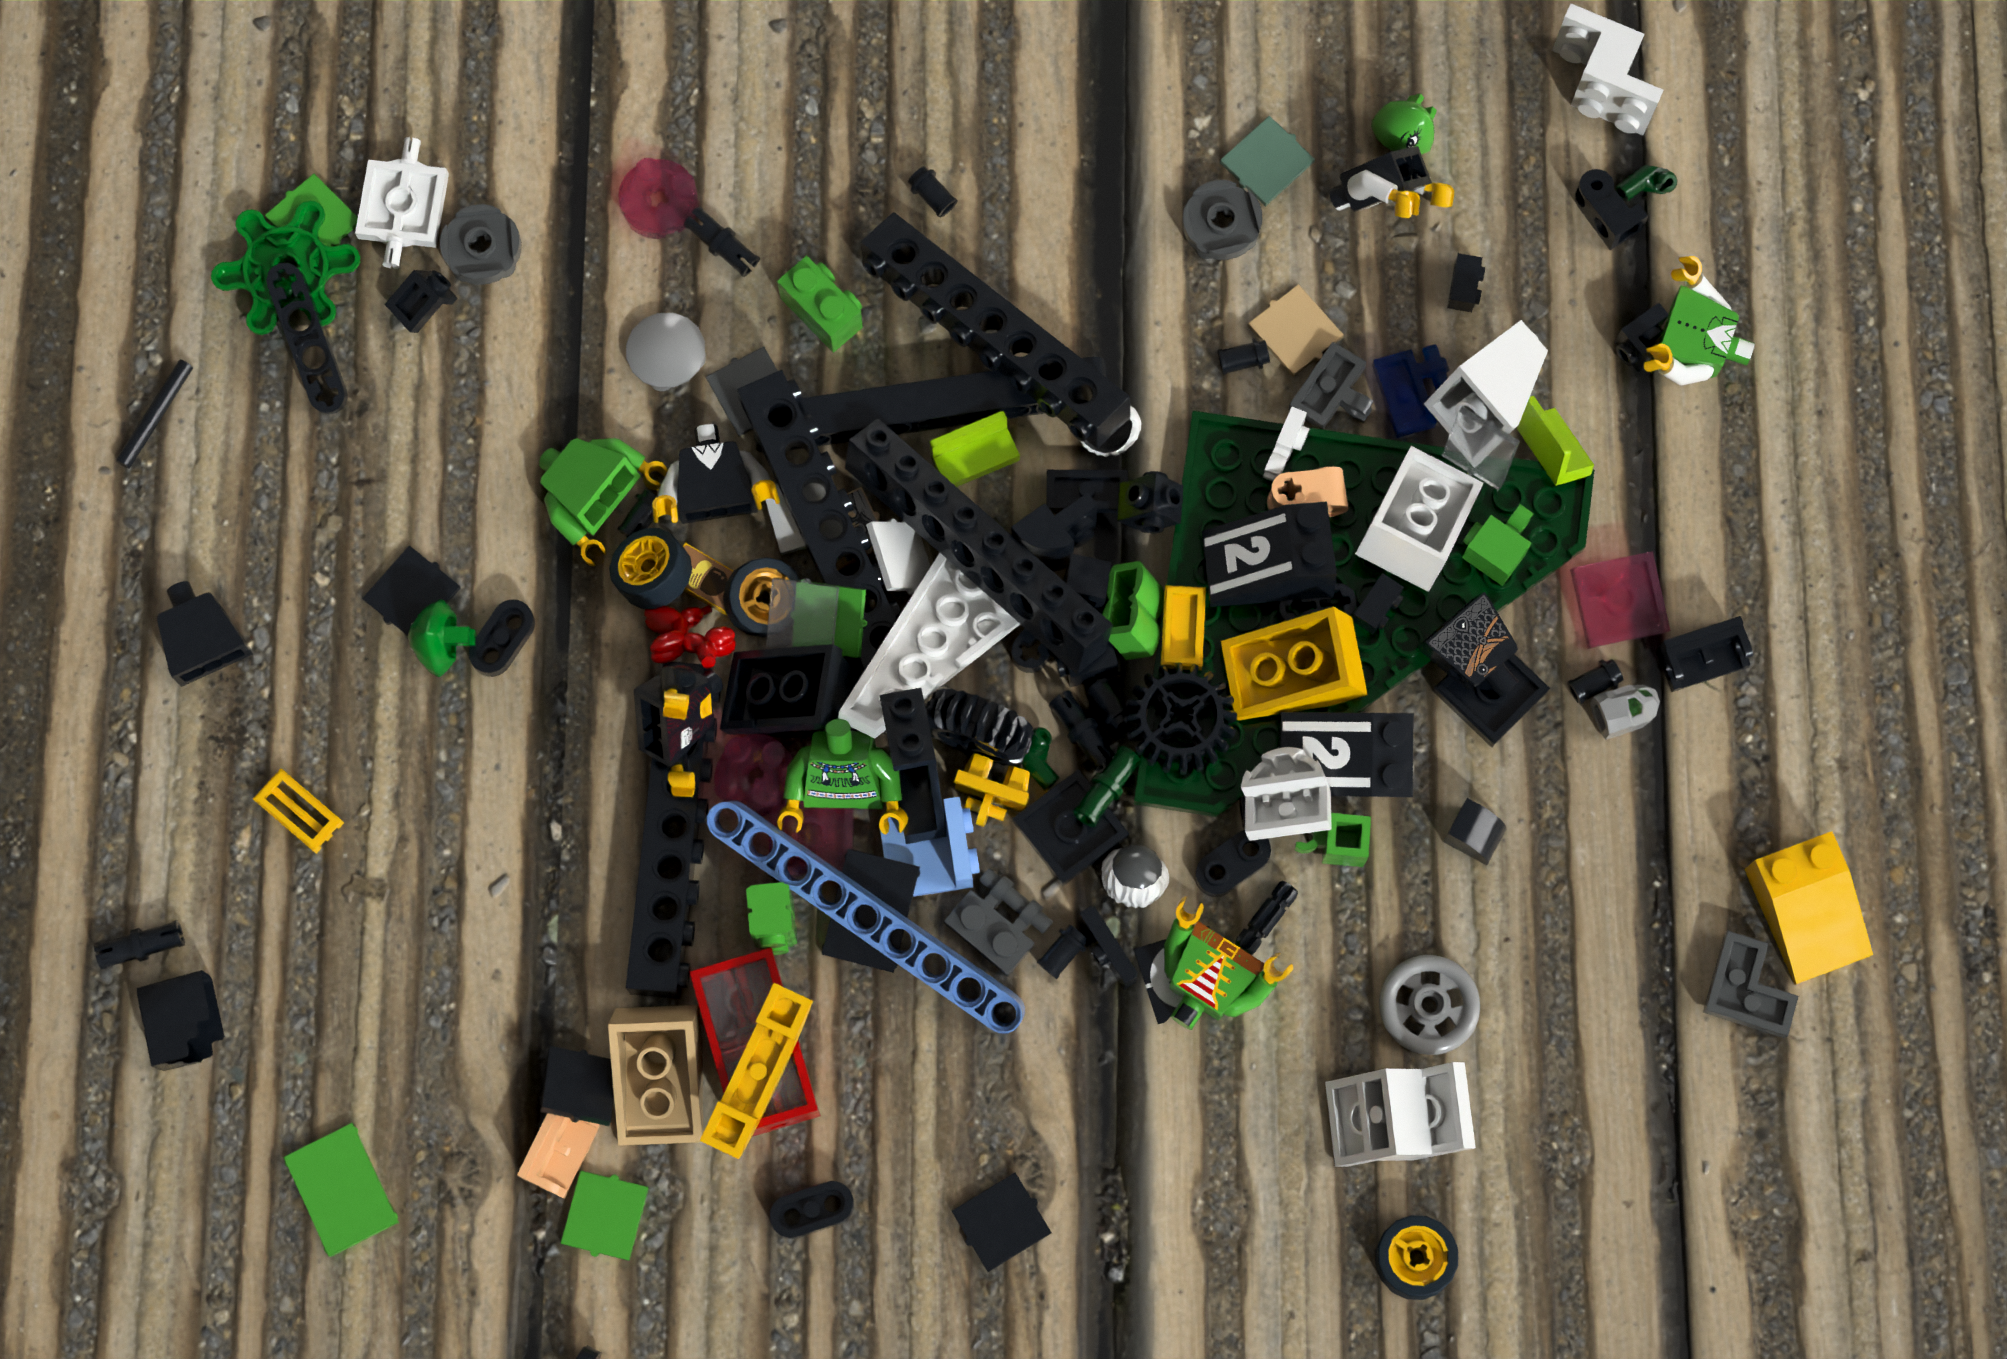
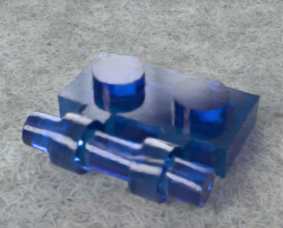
(1404, 389)

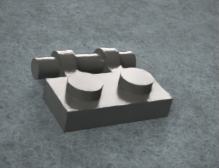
(989, 931)

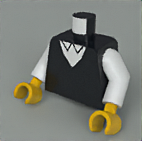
(1390, 178)
(713, 481)

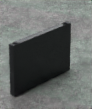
(890, 882)

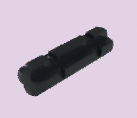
(1266, 917)

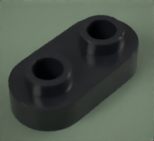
(499, 638)
(1234, 863)
(812, 1210)

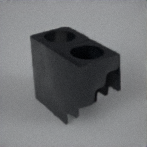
(180, 1020)

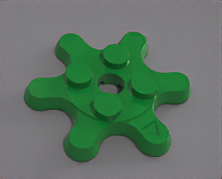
(276, 245)

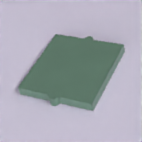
(1267, 161)

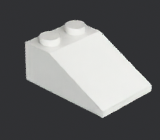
(1419, 519)

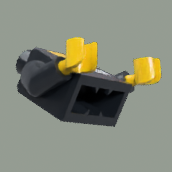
(673, 716)

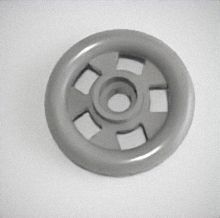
(1450, 977)

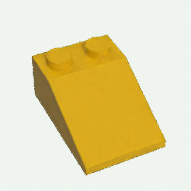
(1294, 665)
(1811, 907)

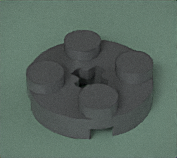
(1234, 202)
(462, 232)

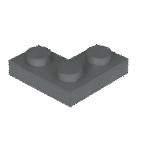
(1739, 996)

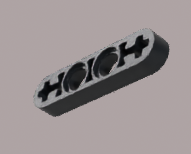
(302, 340)

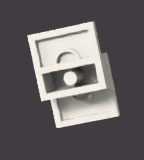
(1605, 86)
(1400, 1114)

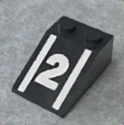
(1271, 556)
(1356, 750)

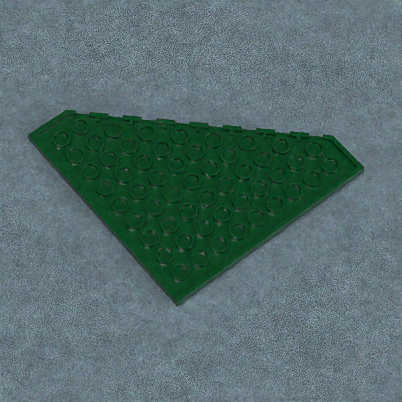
(1227, 484)

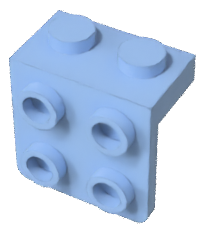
(944, 861)

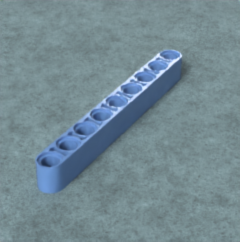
(845, 913)

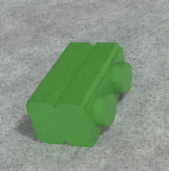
(772, 916)

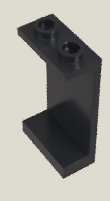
(915, 759)

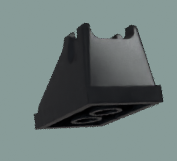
(786, 691)

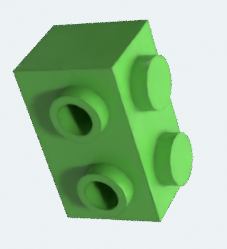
(820, 304)

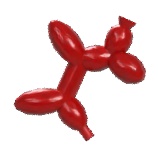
(677, 638)

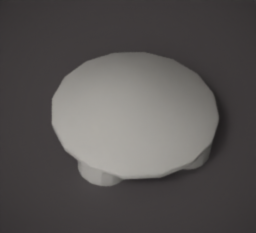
(665, 350)

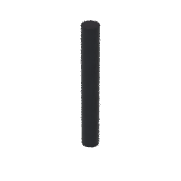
(154, 414)

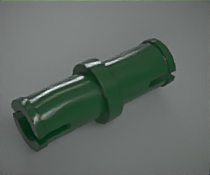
(1107, 786)

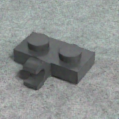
(1331, 387)

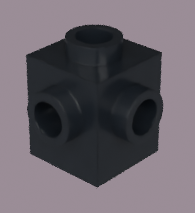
(1150, 502)

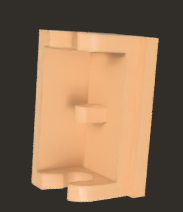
(557, 1153)

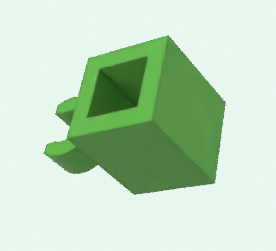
(1498, 546)
(1343, 844)

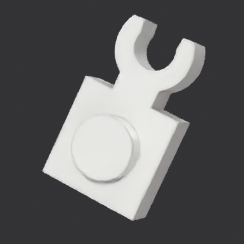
(1291, 437)

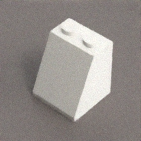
(1493, 381)

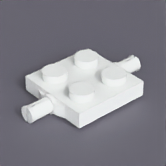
(402, 203)

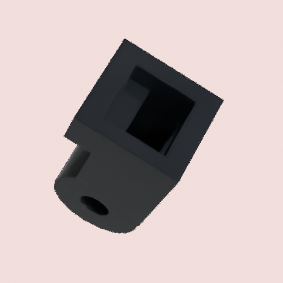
(1607, 209)

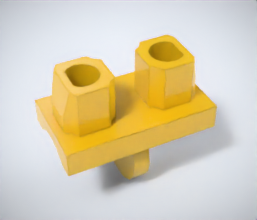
(975, 782)

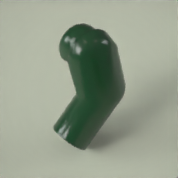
(1647, 179)
(1036, 759)

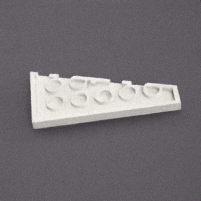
(932, 641)

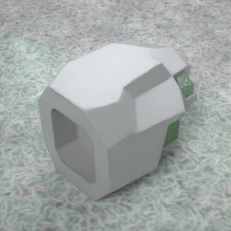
(1624, 709)

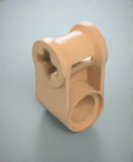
(1311, 486)

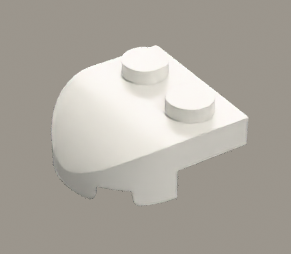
(1286, 795)

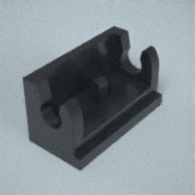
(1705, 654)

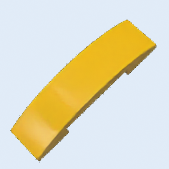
(757, 1071)

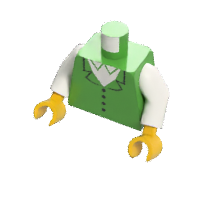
(1697, 331)

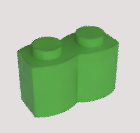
(1133, 609)

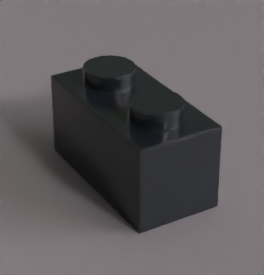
(1464, 283)
(1377, 604)

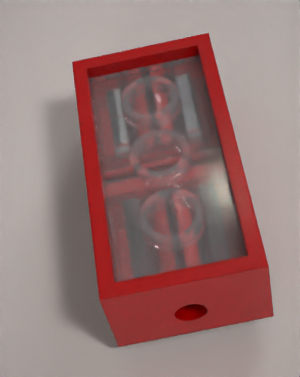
(730, 1002)

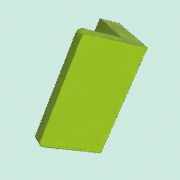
(1553, 444)
(974, 450)

